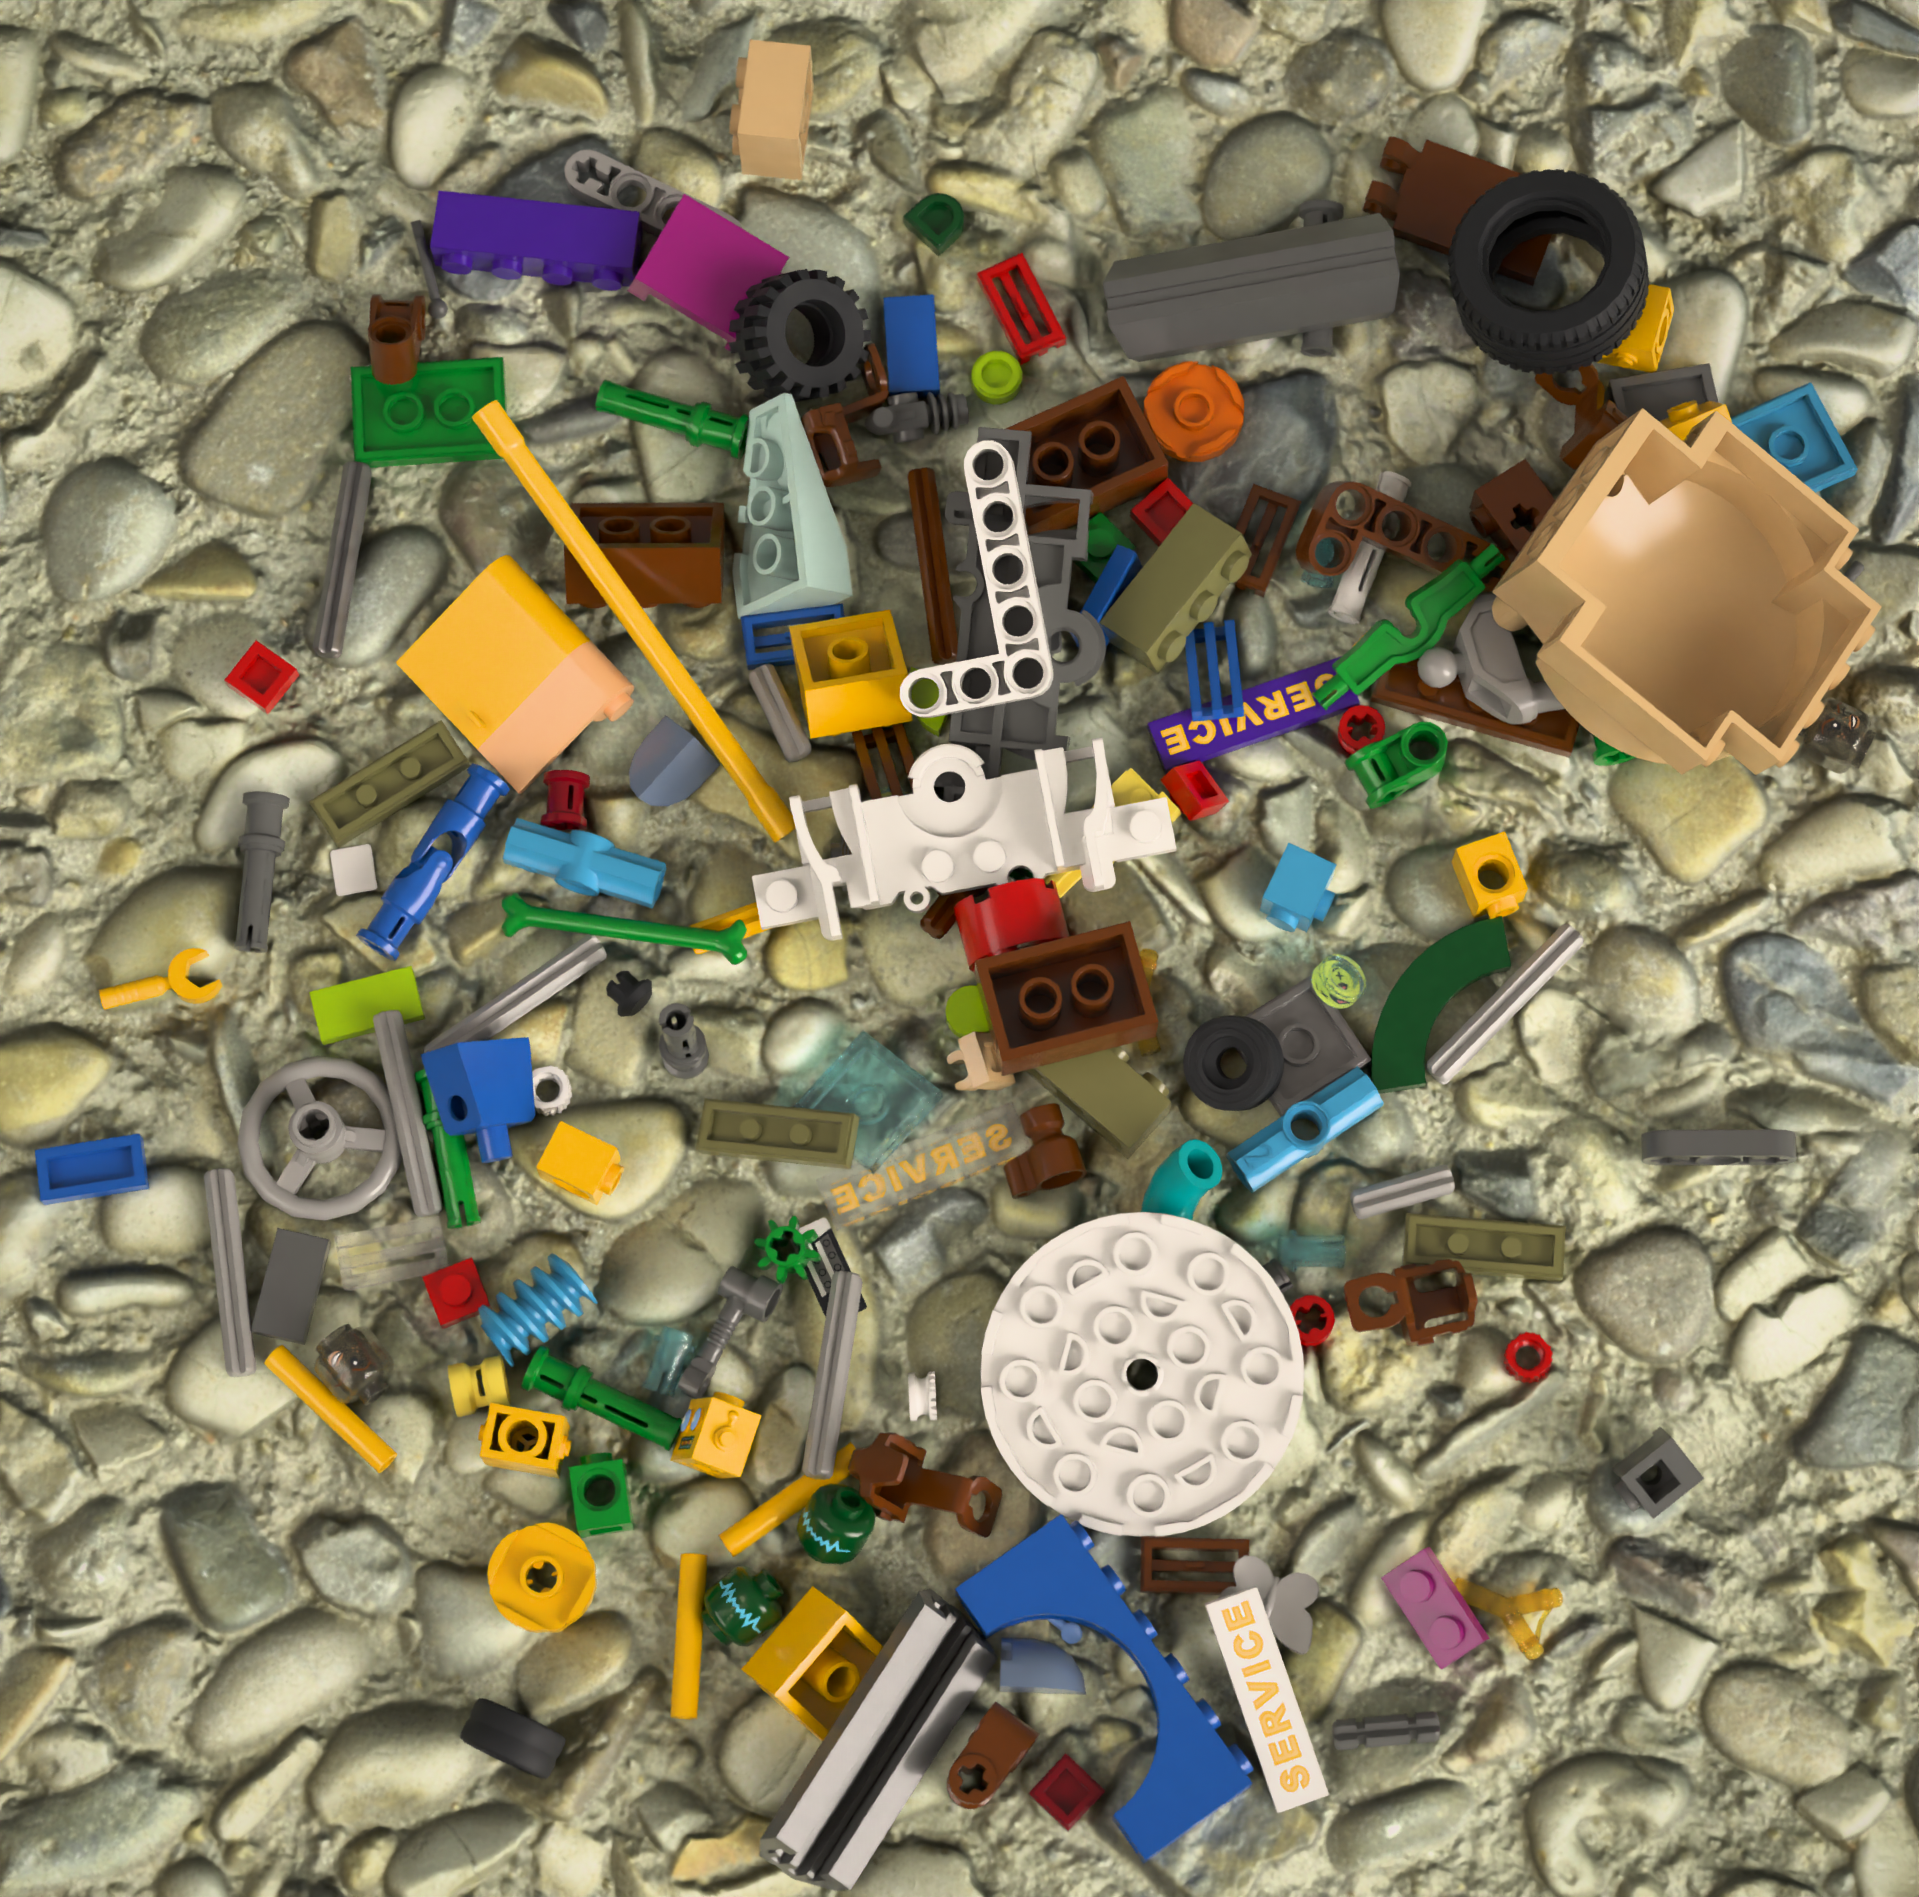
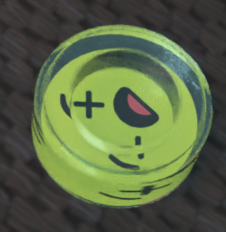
(1338, 981)

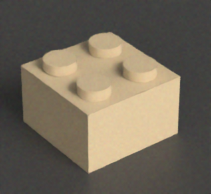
(772, 109)

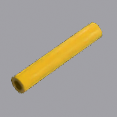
(329, 1409)
(782, 1506)
(688, 1636)

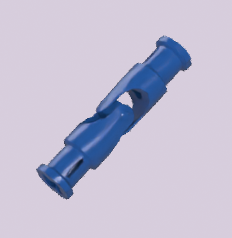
(420, 882)

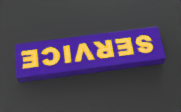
(1268, 712)

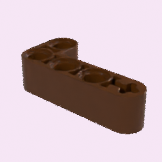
(1366, 526)

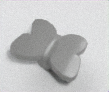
(1282, 1599)

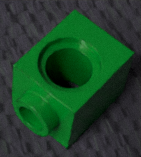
(604, 1519)

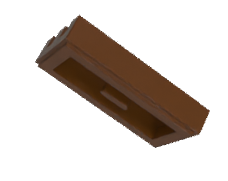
(1274, 500)
(880, 739)
(1148, 1565)

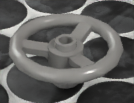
(304, 1123)

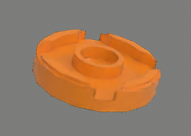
(1194, 411)

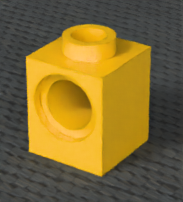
(1496, 855)
(580, 1163)

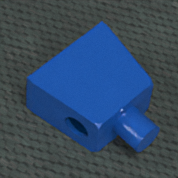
(483, 1090)

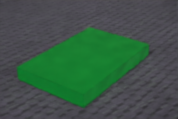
(426, 416)

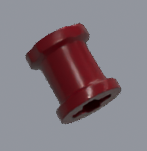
(565, 800)

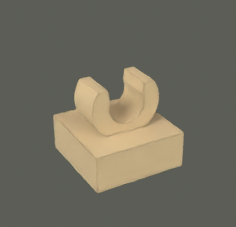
(981, 1063)

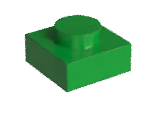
(1101, 544)

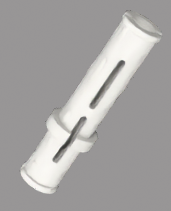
(1363, 570)

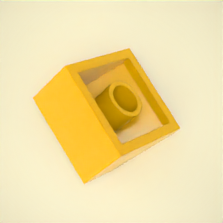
(850, 673)
(814, 1661)

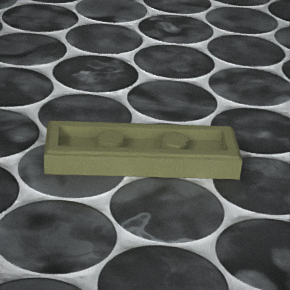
(389, 784)
(777, 1133)
(1486, 1246)

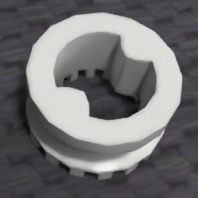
(922, 1396)

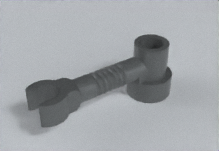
(744, 1296)

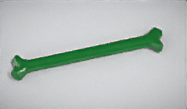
(725, 941)

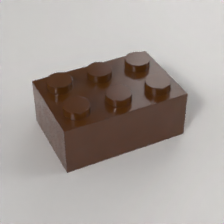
(1093, 445)
(1066, 998)

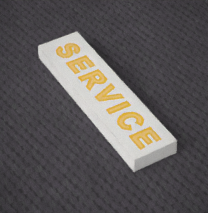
(1266, 1699)

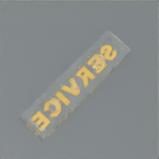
(925, 1166)

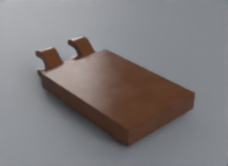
(1435, 196)

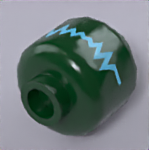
(835, 1524)
(742, 1606)

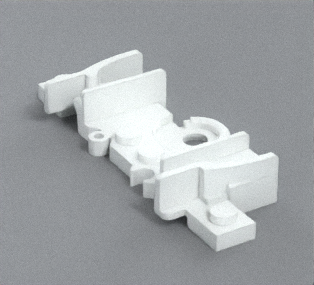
(961, 844)

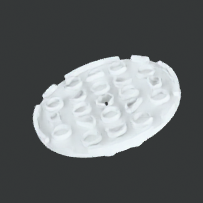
(1125, 1453)

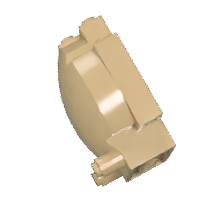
(1689, 597)

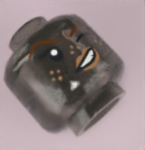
(1837, 737)
(354, 1365)

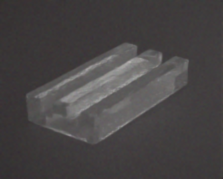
(394, 1273)

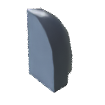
(669, 765)
(1038, 1667)

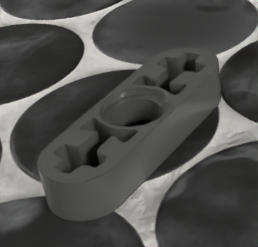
(1718, 1147)

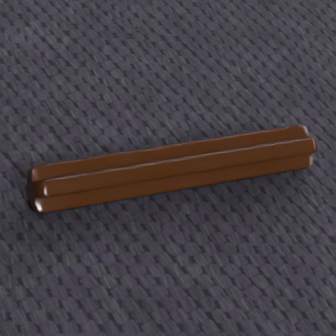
(933, 565)

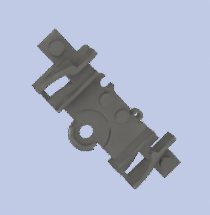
(1029, 722)

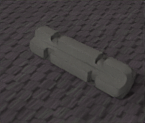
(1386, 1730)

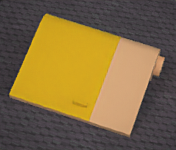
(515, 673)

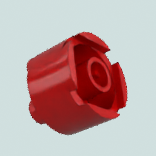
(1010, 919)

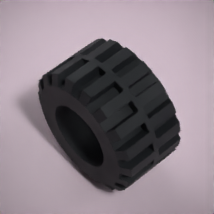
(835, 328)

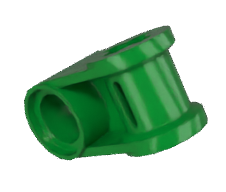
(1390, 769)

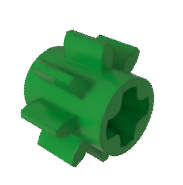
(795, 1262)

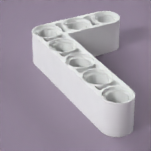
(1002, 599)

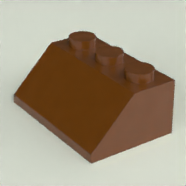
(657, 549)

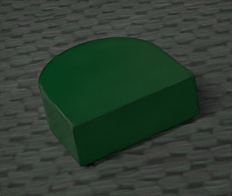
(936, 221)

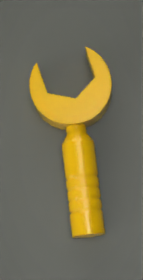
(157, 985)

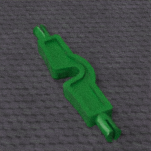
(1430, 607)

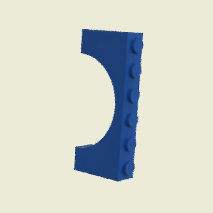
(1058, 1579)

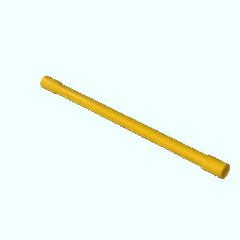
(510, 445)

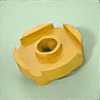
(534, 1547)

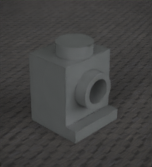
(1673, 1477)

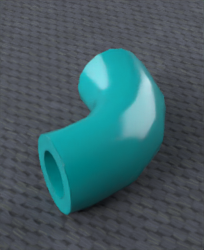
(1183, 1180)

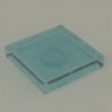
(880, 1091)

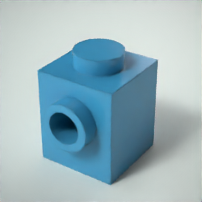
(1298, 890)

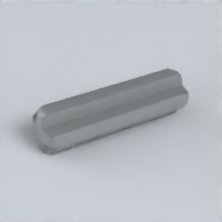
(780, 713)
(1402, 1191)

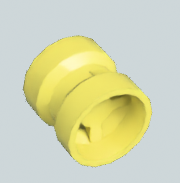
(467, 1389)

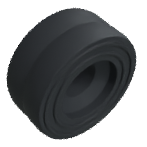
(1204, 1057)
(512, 1738)

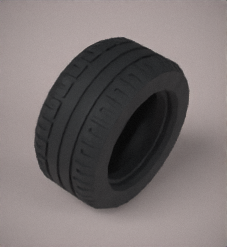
(1538, 206)

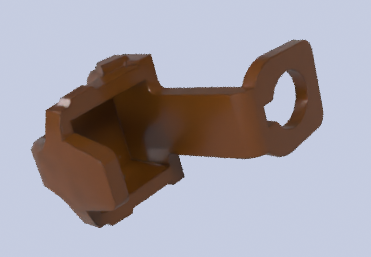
(1592, 416)
(829, 431)
(1414, 1307)
(895, 1480)

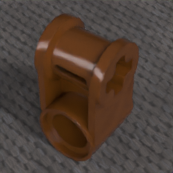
(396, 337)
(995, 1751)

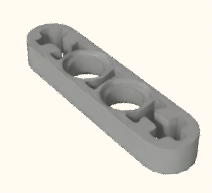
(658, 199)

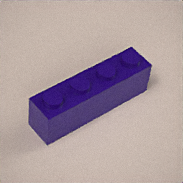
(536, 240)

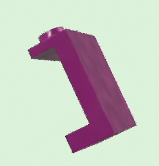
(705, 266)

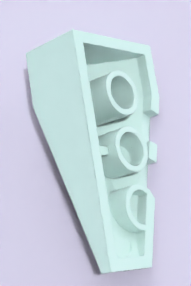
(791, 534)

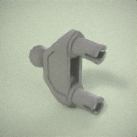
(1488, 668)

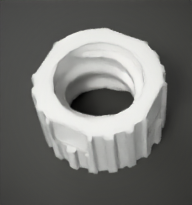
(563, 1098)

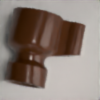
(1051, 1160)

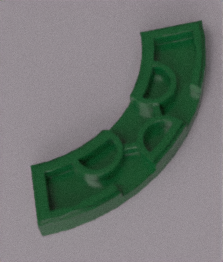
(1423, 993)

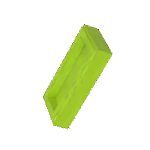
(349, 1007)

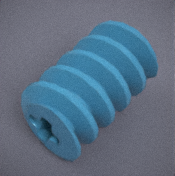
(534, 1308)

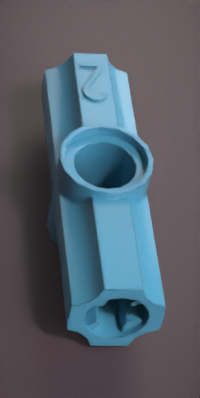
(584, 863)
(1278, 1149)

